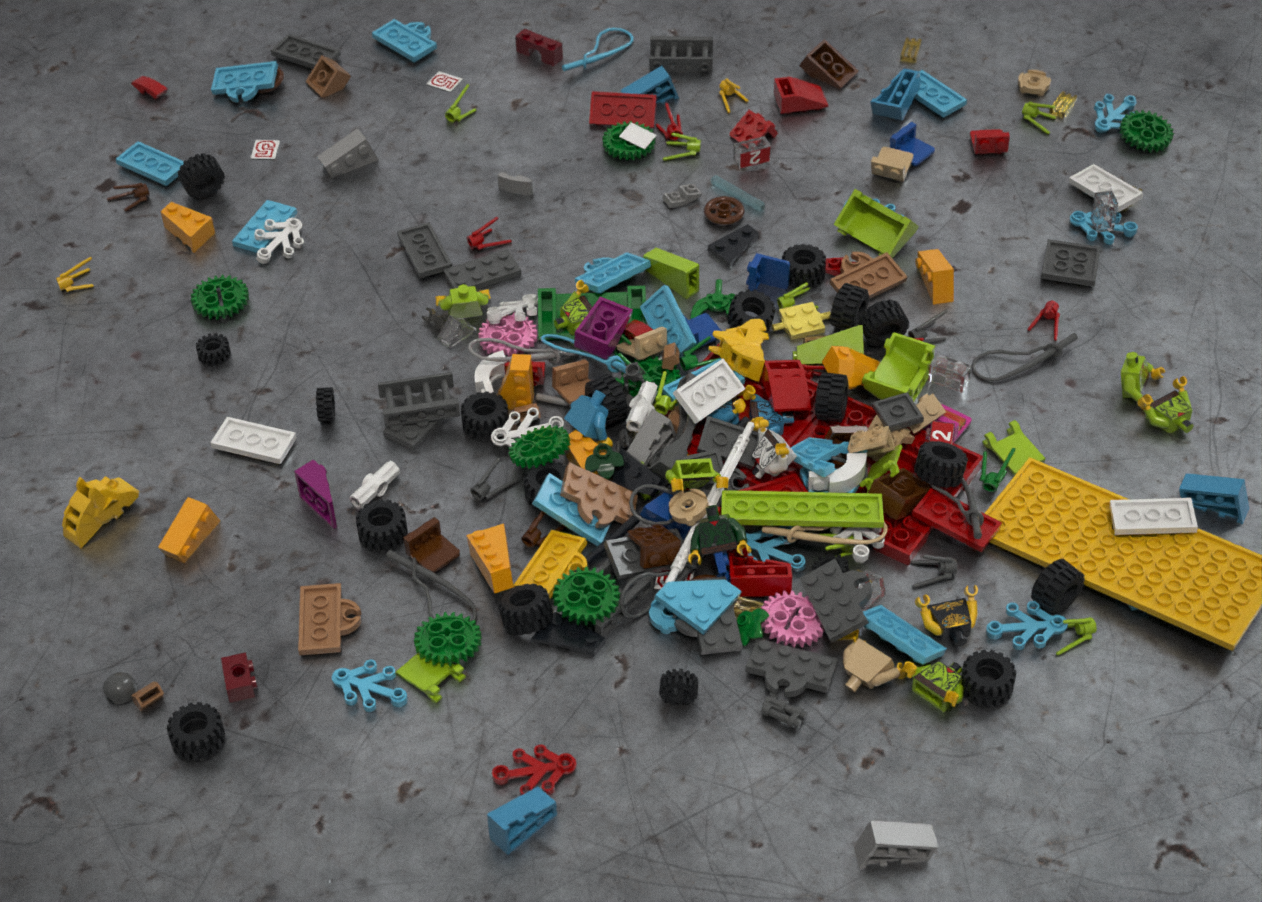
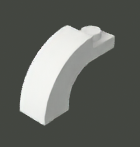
(488, 372)
(842, 479)

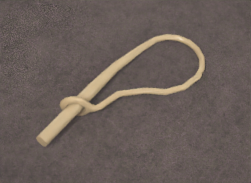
(793, 535)

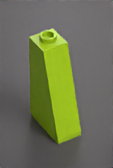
(674, 271)
(813, 352)

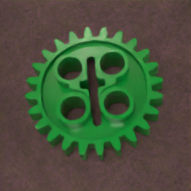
(1146, 131)
(621, 147)
(206, 299)
(655, 371)
(539, 446)
(586, 595)
(447, 639)

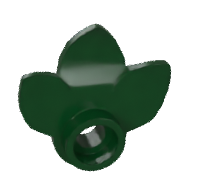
(604, 463)

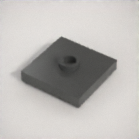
(898, 412)

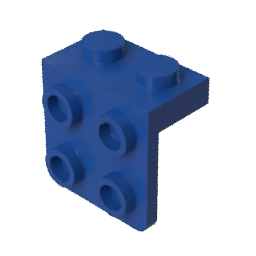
(906, 141)
(768, 271)
(702, 327)

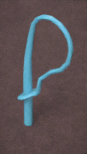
(583, 62)
(611, 361)

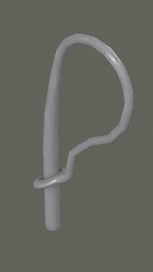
(544, 355)

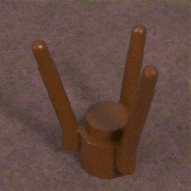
(140, 191)
(533, 535)

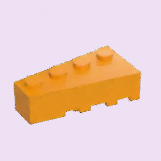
(492, 557)

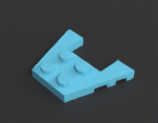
(814, 453)

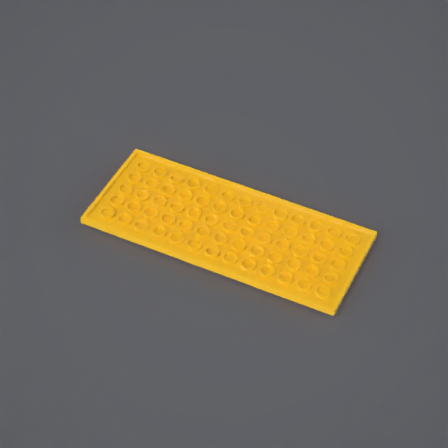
(1177, 577)

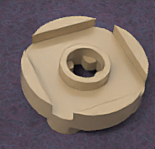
(1034, 82)
(692, 514)

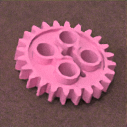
(514, 332)
(782, 610)

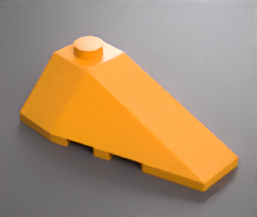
(850, 363)

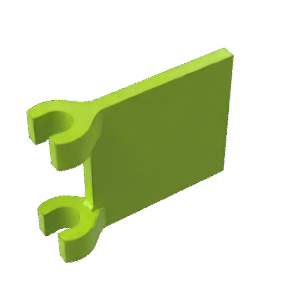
(1016, 440)
(886, 463)
(428, 676)

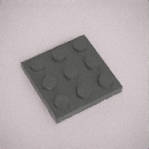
(1070, 262)

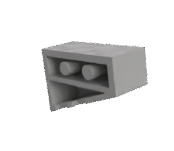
(348, 154)
(653, 436)
(895, 841)

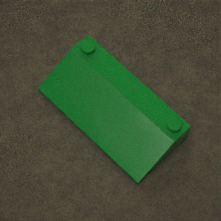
(550, 304)

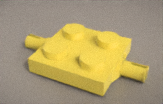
(801, 321)

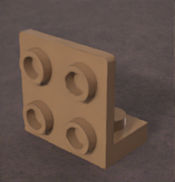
(571, 379)

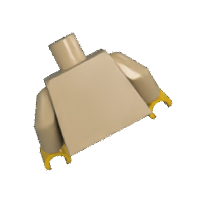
(868, 666)

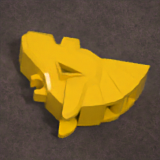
(742, 348)
(94, 506)

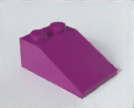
(602, 328)
(315, 490)

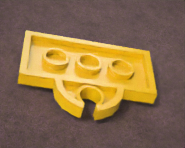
(552, 559)

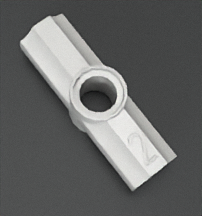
(641, 406)
(374, 485)

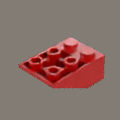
(798, 95)
(786, 385)

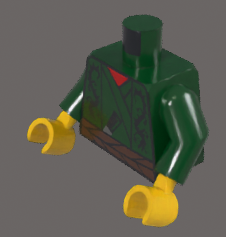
(717, 534)

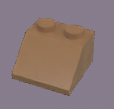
(327, 77)

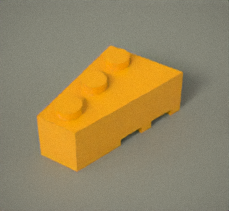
(188, 225)
(936, 275)
(517, 383)
(580, 449)
(188, 530)

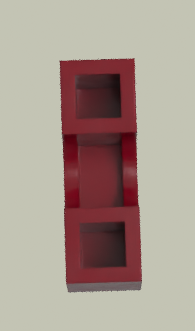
(549, 49)

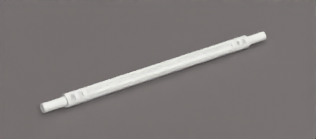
(713, 497)

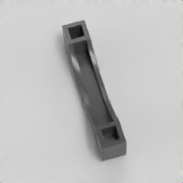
(666, 457)

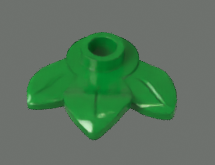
(750, 624)

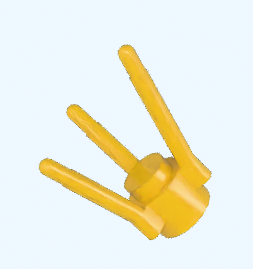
(728, 88)
(65, 280)

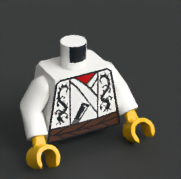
(771, 452)

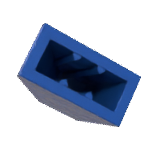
(659, 511)

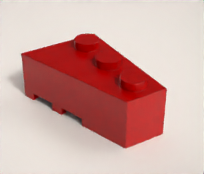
(759, 577)

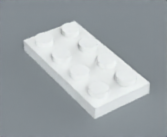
(1095, 179)
(708, 391)
(253, 440)
(1153, 516)

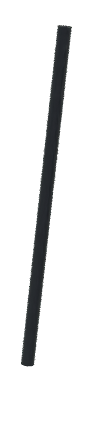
(632, 521)

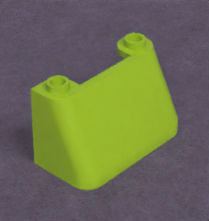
(874, 224)
(902, 368)

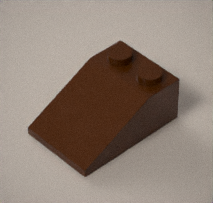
(828, 65)
(899, 493)

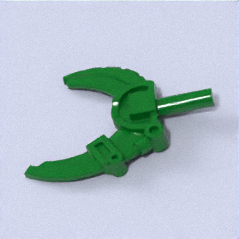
(713, 302)

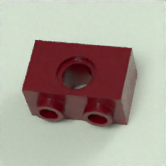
(238, 677)

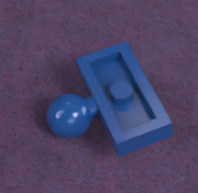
(722, 561)

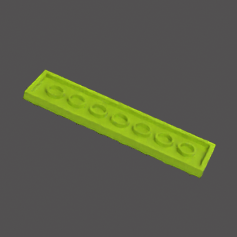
(804, 508)

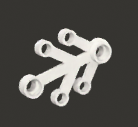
(291, 226)
(529, 301)
(522, 429)
(860, 551)

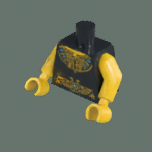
(951, 618)

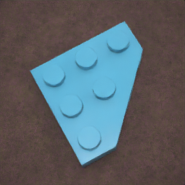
(699, 601)

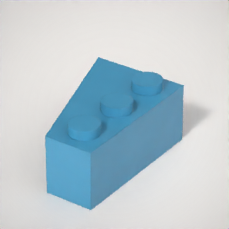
(654, 83)
(898, 96)
(1217, 494)
(520, 819)

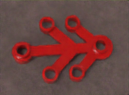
(536, 769)

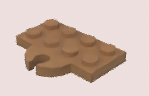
(868, 273)
(596, 496)
(325, 618)

